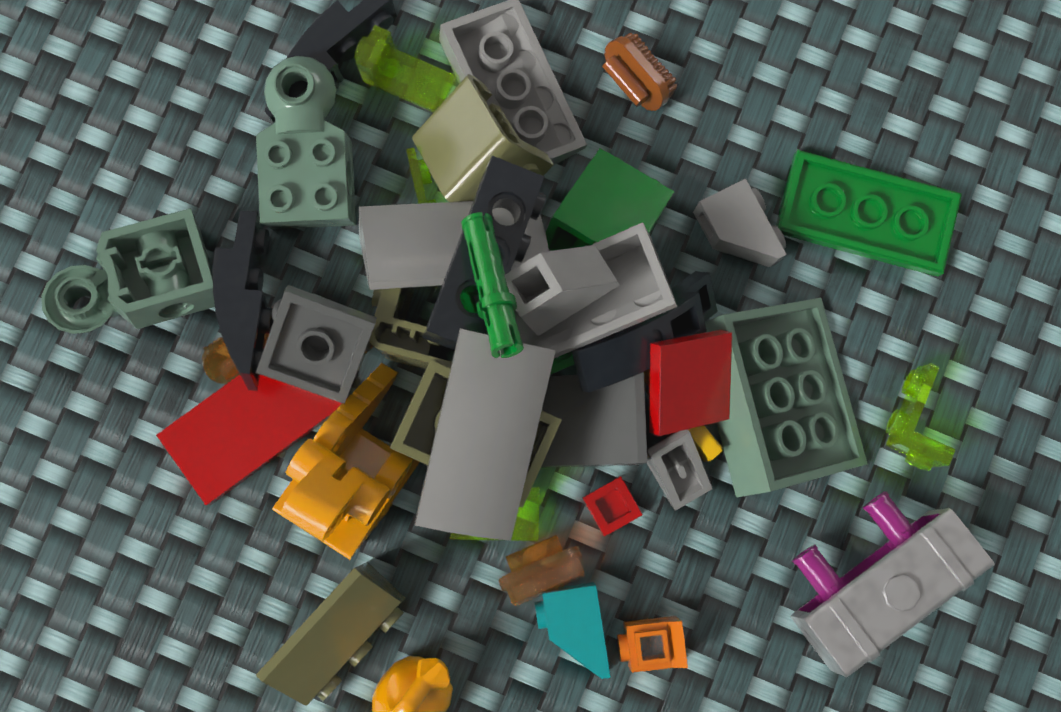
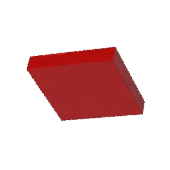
(690, 381)

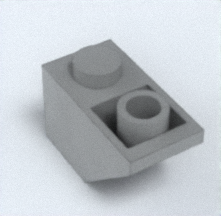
(738, 226)
(559, 285)

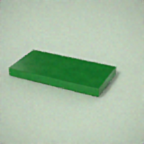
(868, 213)

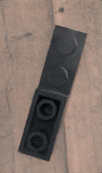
(336, 36)
(239, 297)
(628, 350)

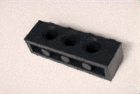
(501, 187)

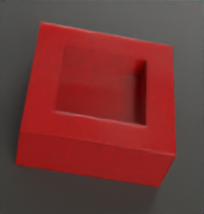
(612, 506)

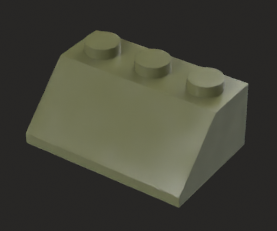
(334, 636)

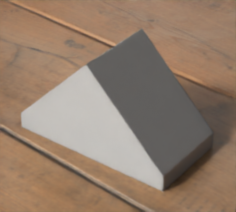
(678, 468)

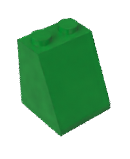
(606, 202)

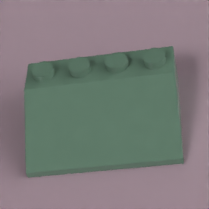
(786, 399)

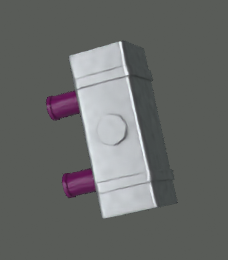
(890, 588)

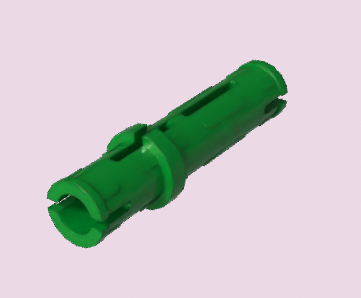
(496, 301)

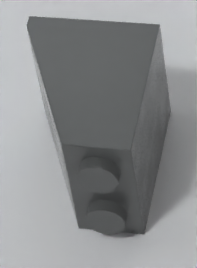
(597, 425)

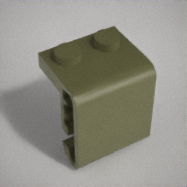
(464, 136)
(398, 338)

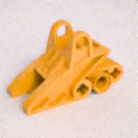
(345, 474)

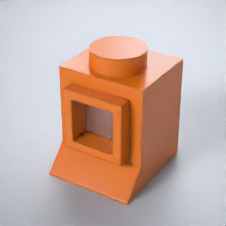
(653, 644)

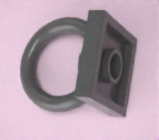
(316, 344)

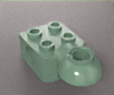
(302, 157)
(147, 277)

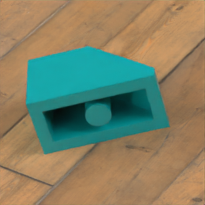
(575, 624)

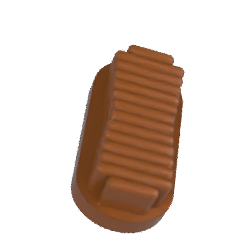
(638, 72)

